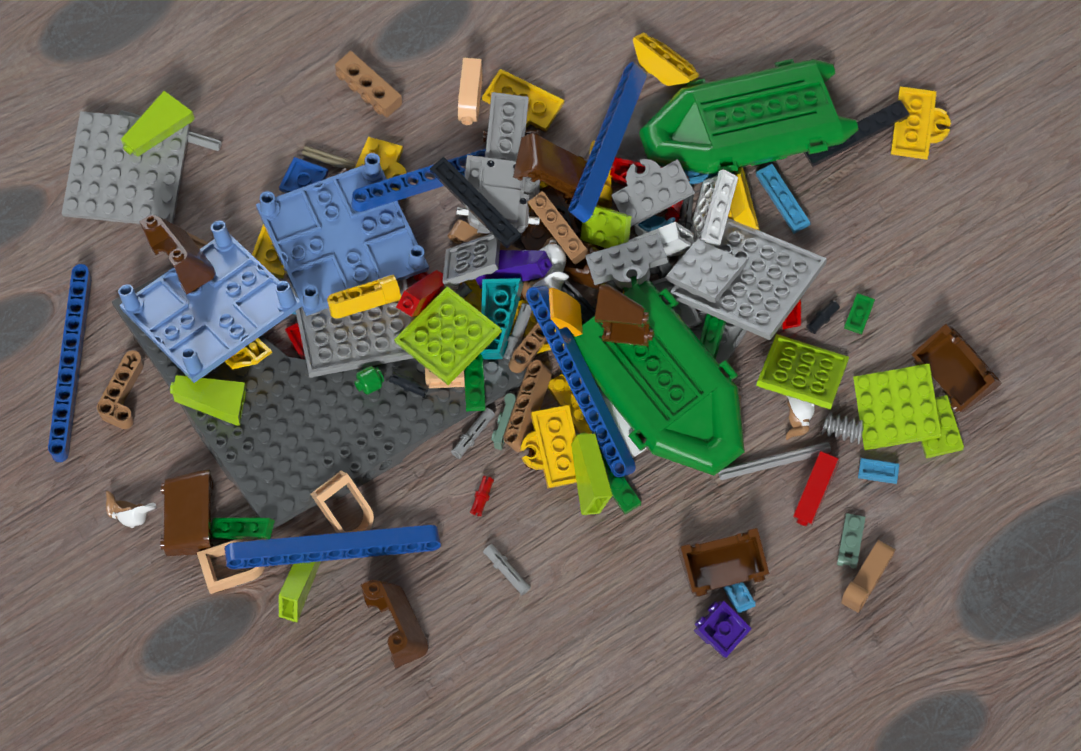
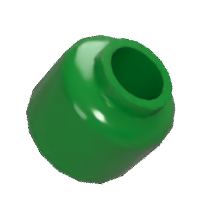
(369, 380)

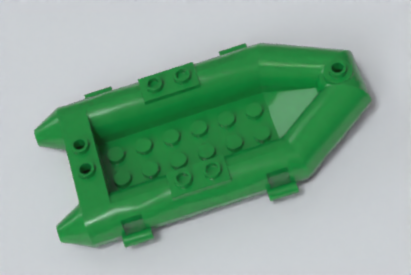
(748, 119)
(669, 388)

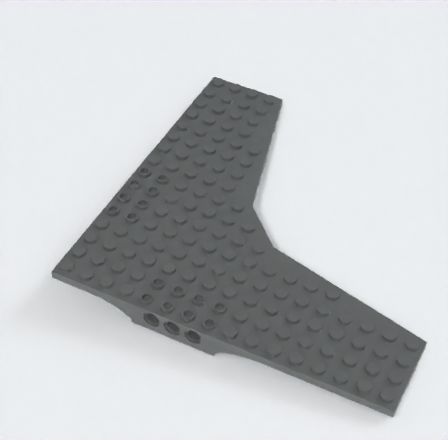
(309, 429)

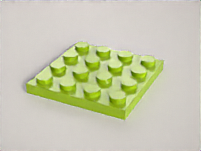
(447, 335)
(803, 371)
(897, 407)

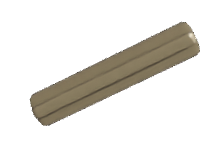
(328, 158)

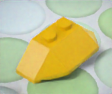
(663, 61)
(742, 206)
(249, 355)

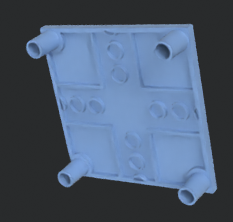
(331, 244)
(218, 317)

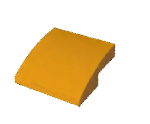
(565, 311)

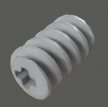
(843, 427)

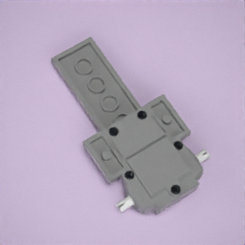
(495, 171)

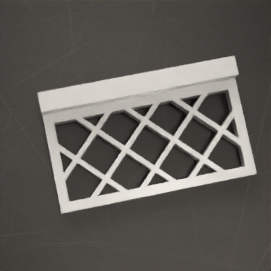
(717, 205)

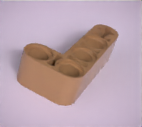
(122, 386)
(868, 576)

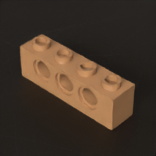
(352, 64)
(558, 227)

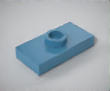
(878, 470)
(740, 597)

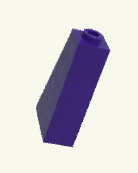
(520, 264)

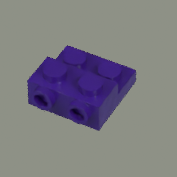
(721, 628)

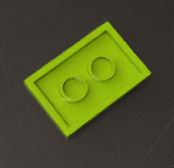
(606, 228)
(951, 438)

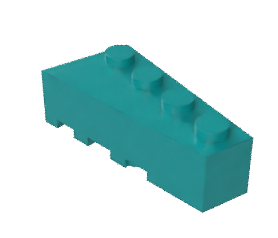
(500, 305)

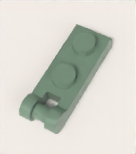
(503, 419)
(851, 540)

